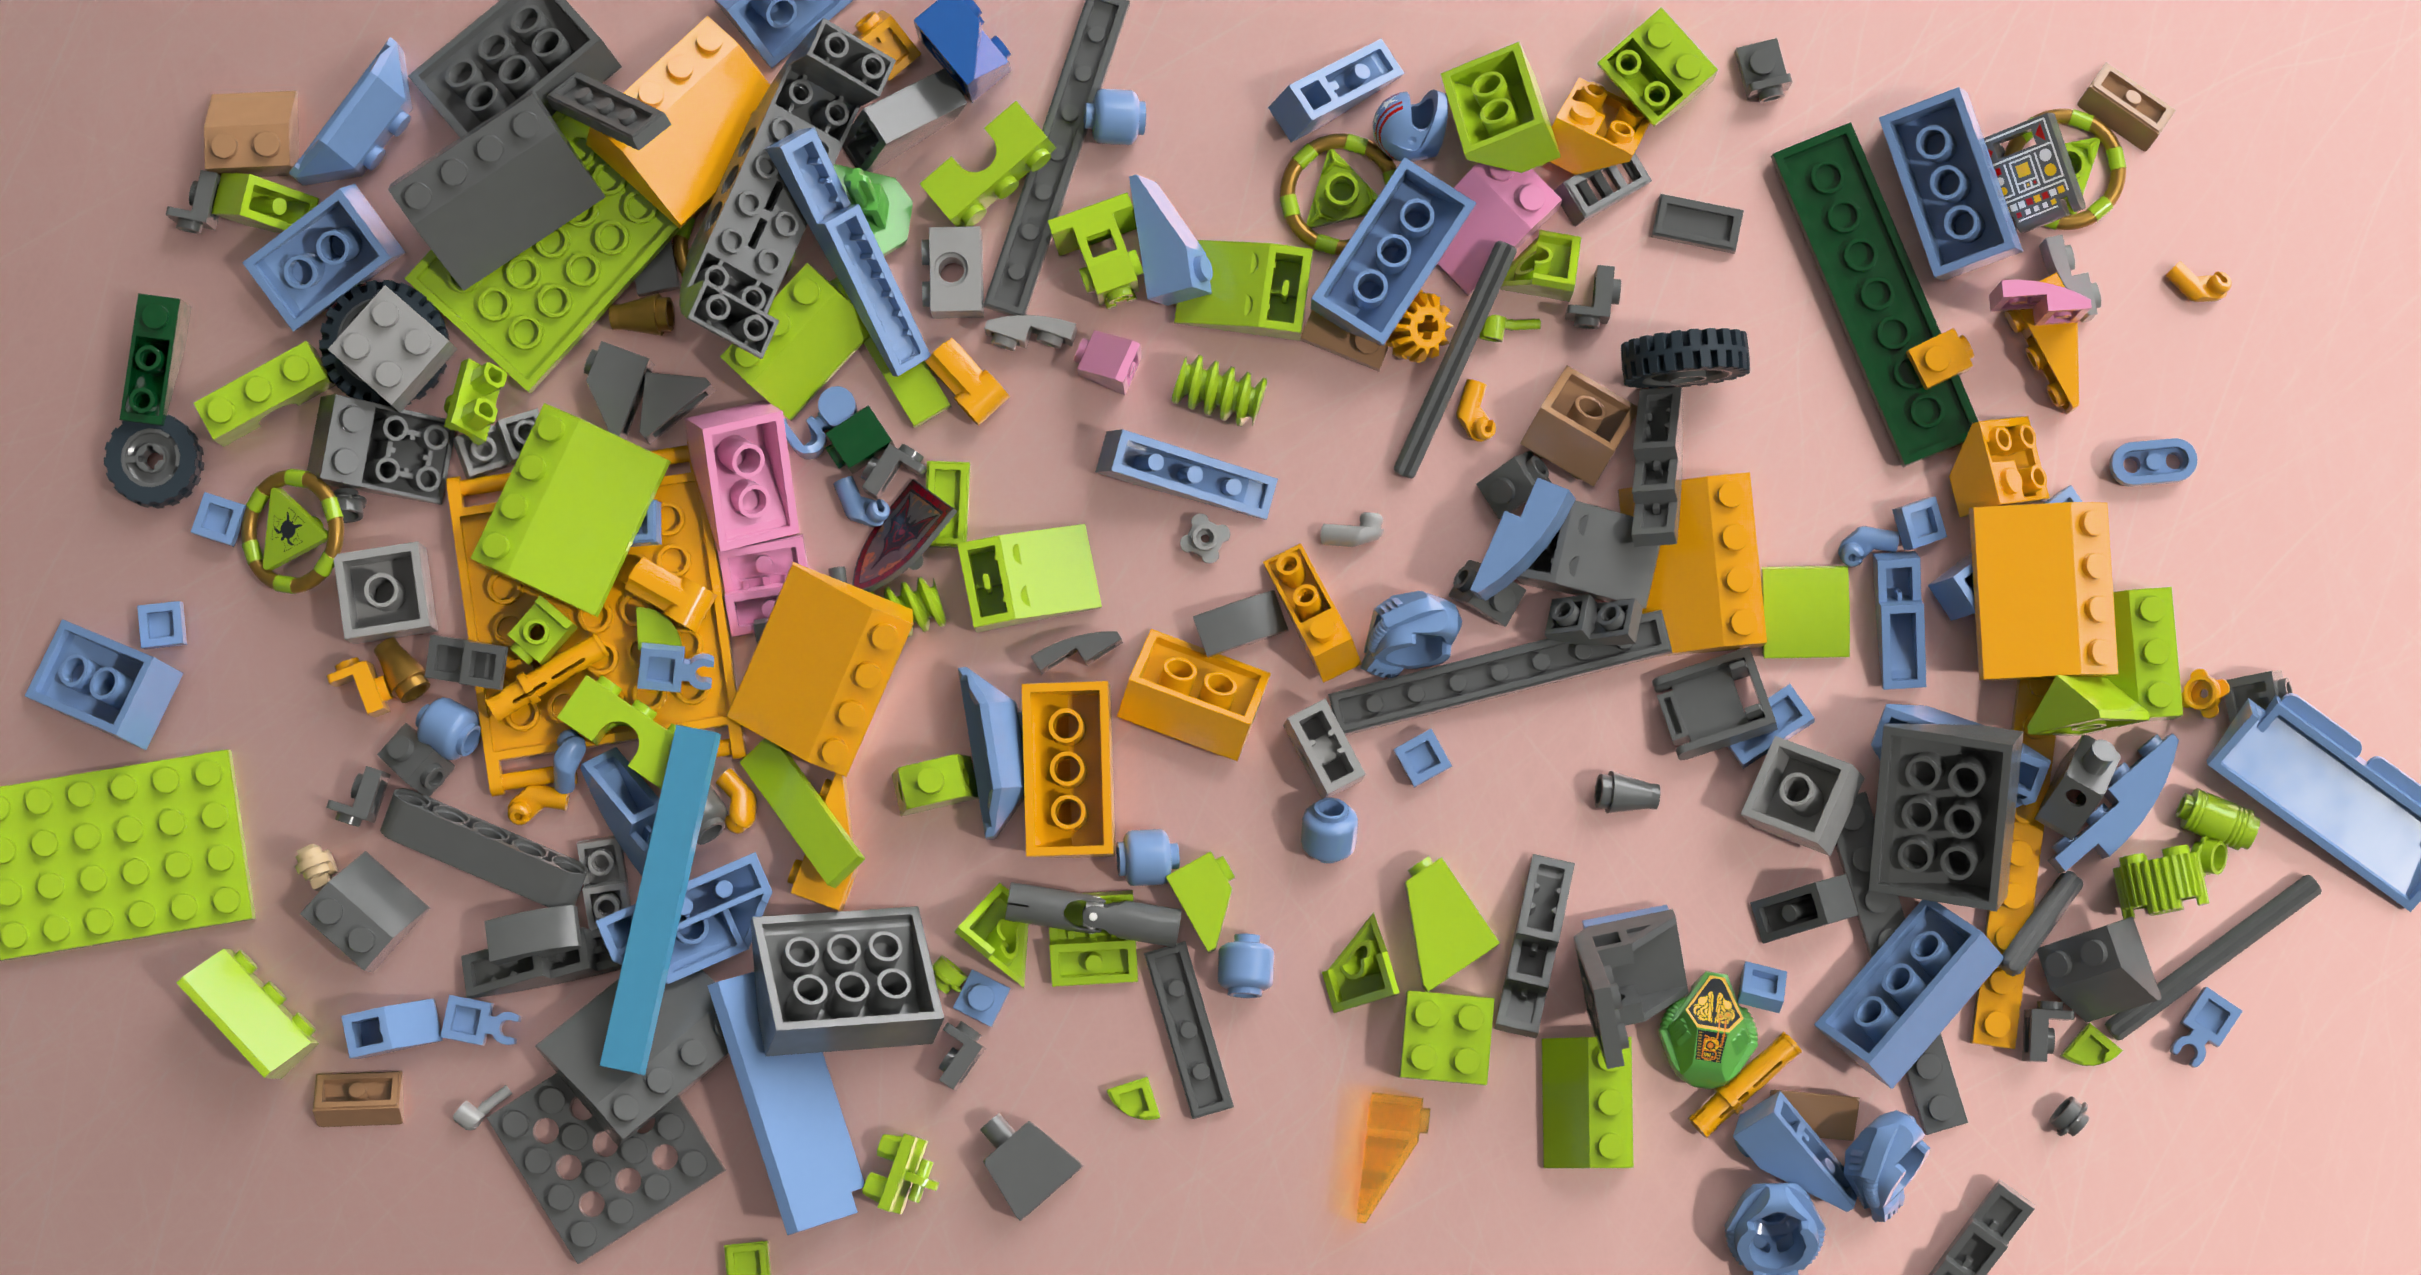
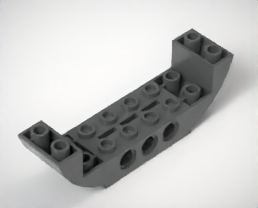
(753, 217)

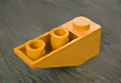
(2052, 350)
(1312, 613)
(803, 875)

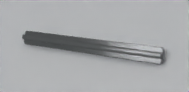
(1455, 359)
(2217, 954)

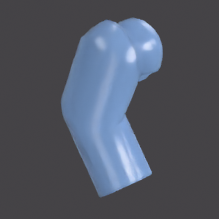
(859, 508)
(1864, 541)
(567, 759)

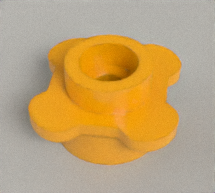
(2192, 693)

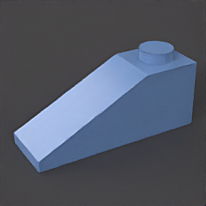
(1334, 90)
(1170, 254)
(1790, 1149)

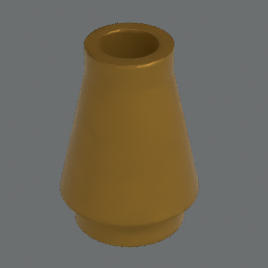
(644, 315)
(402, 672)

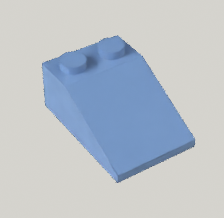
(323, 256)
(104, 684)

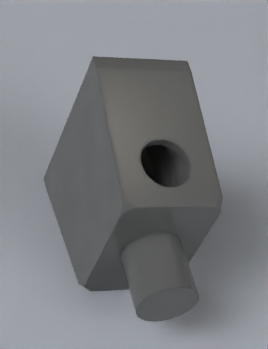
(2086, 769)
(1026, 1164)

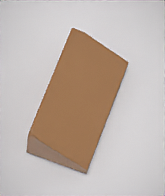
(2126, 107)
(358, 1099)
(1826, 1114)

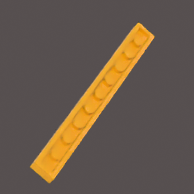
(2001, 995)

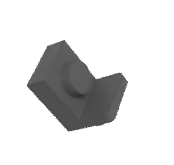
(1763, 70)
(202, 200)
(2258, 688)
(368, 795)
(2037, 1036)
(959, 1063)

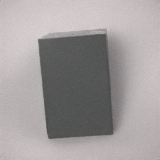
(668, 400)

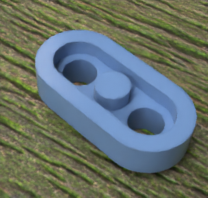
(2152, 462)

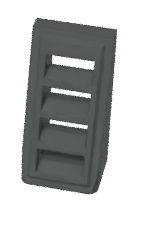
(1580, 201)

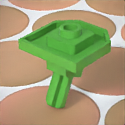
(882, 202)

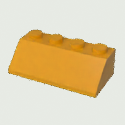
(1068, 770)

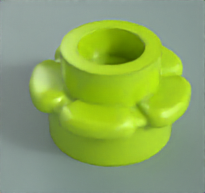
(2212, 855)
(948, 975)

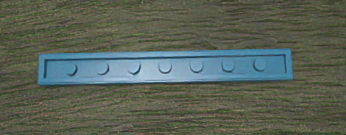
(660, 900)

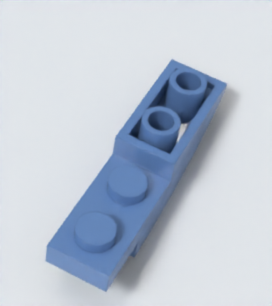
(2132, 796)

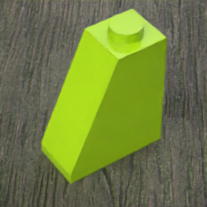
(1444, 923)

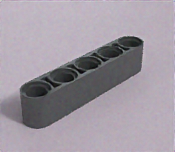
(483, 849)

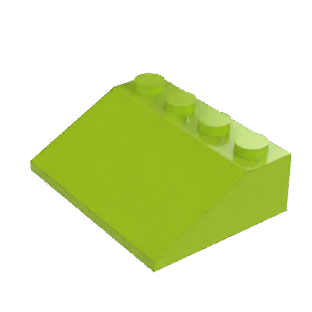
(570, 510)

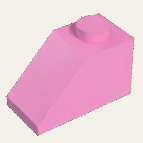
(1108, 360)

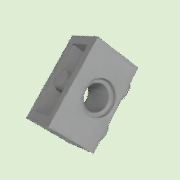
(961, 297)

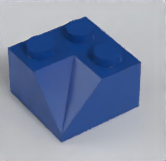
(956, 40)

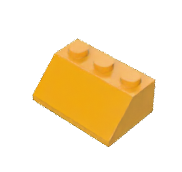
(1192, 695)

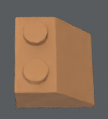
(252, 133)
(1579, 426)

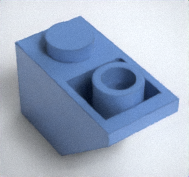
(391, 1028)

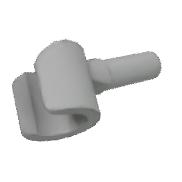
(471, 1117)

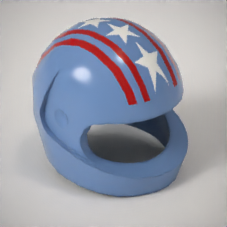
(1409, 128)

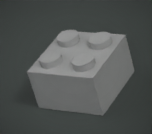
(392, 348)
(385, 592)
(1802, 795)

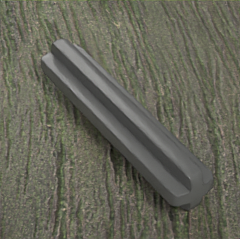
(2040, 923)

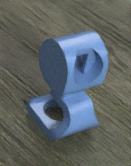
(834, 407)

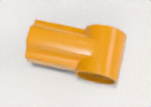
(973, 389)
(678, 598)

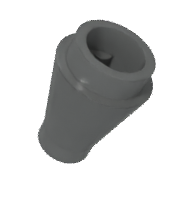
(1624, 793)

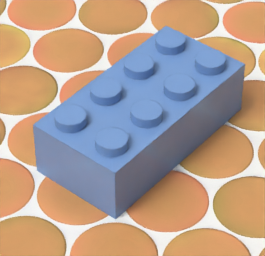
(1950, 184)

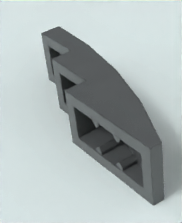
(1658, 466)
(1534, 946)
(534, 972)
(1986, 1233)

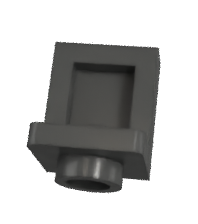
(1605, 292)
(881, 471)
(1512, 482)
(1498, 607)
(415, 761)

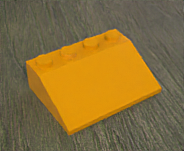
(708, 96)
(1712, 574)
(2043, 591)
(821, 668)

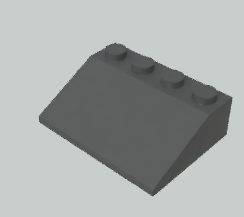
(507, 55)
(496, 190)
(1946, 813)
(844, 981)
(682, 1052)

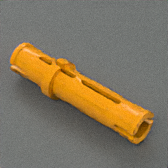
(546, 677)
(1756, 1074)

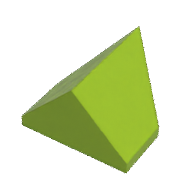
(1546, 267)
(996, 938)
(1361, 971)

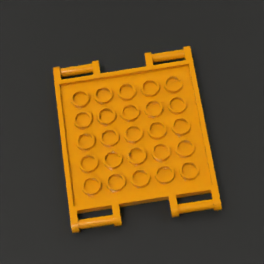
(498, 603)

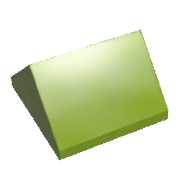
(2084, 707)

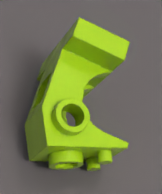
(1110, 274)

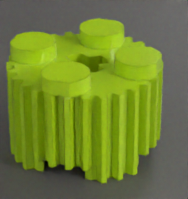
(2160, 882)

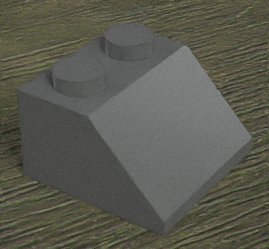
(365, 911)
(2100, 970)

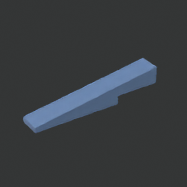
(849, 248)

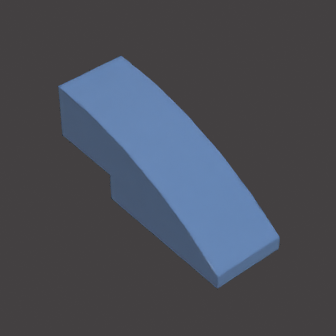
(1523, 538)
(1899, 619)
(623, 801)

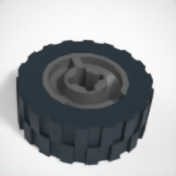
(171, 477)

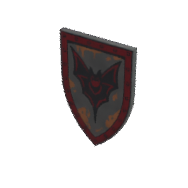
(902, 538)

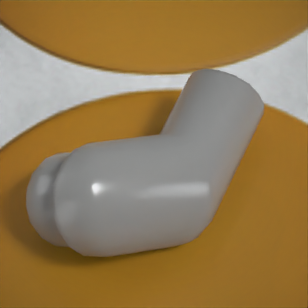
(1352, 536)

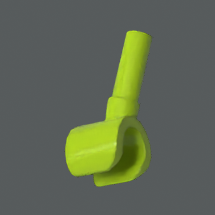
(1496, 325)

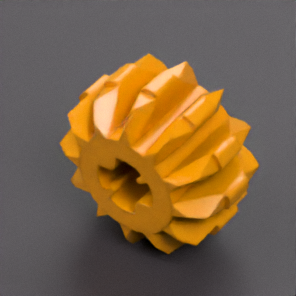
(1421, 329)

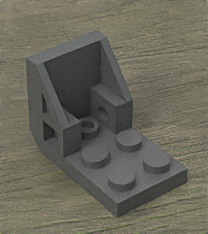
(1629, 975)

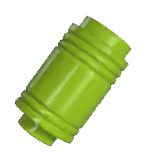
(2218, 819)

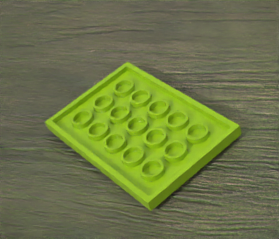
(557, 289)
(121, 855)

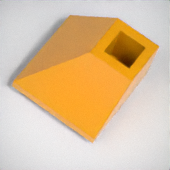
(1596, 129)
(1998, 466)

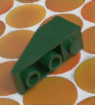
(154, 358)

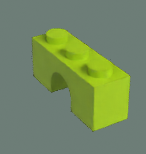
(967, 194)
(279, 382)
(597, 709)

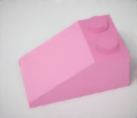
(1506, 210)
(743, 473)

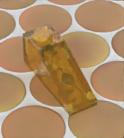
(1389, 1141)

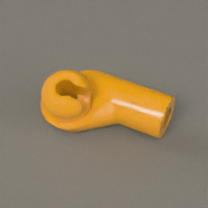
(2199, 288)
(1472, 415)
(533, 800)
(742, 802)

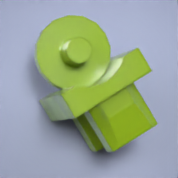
(474, 399)
(907, 1175)

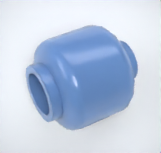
(1115, 117)
(448, 728)
(1329, 830)
(1146, 857)
(1246, 966)

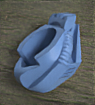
(1410, 633)
(1885, 1162)
(1775, 1229)

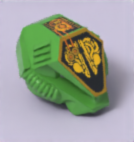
(1708, 1033)

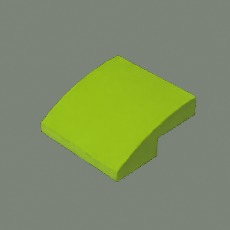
(1806, 611)
(1088, 957)

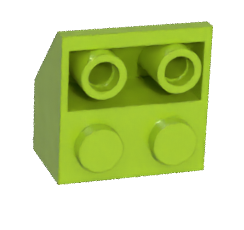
(1658, 68)

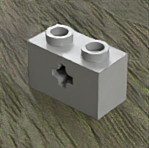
(1324, 749)

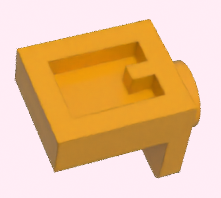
(887, 36)

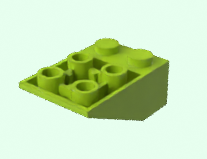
(1253, 290)
(1029, 576)

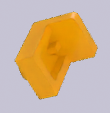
(1941, 358)
(372, 688)

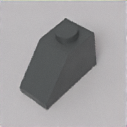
(617, 384)
(1804, 908)

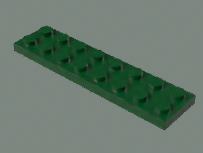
(1872, 289)

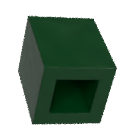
(858, 440)

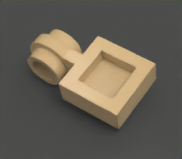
(316, 865)

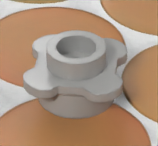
(1200, 527)

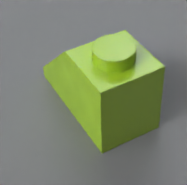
(260, 202)
(1204, 895)

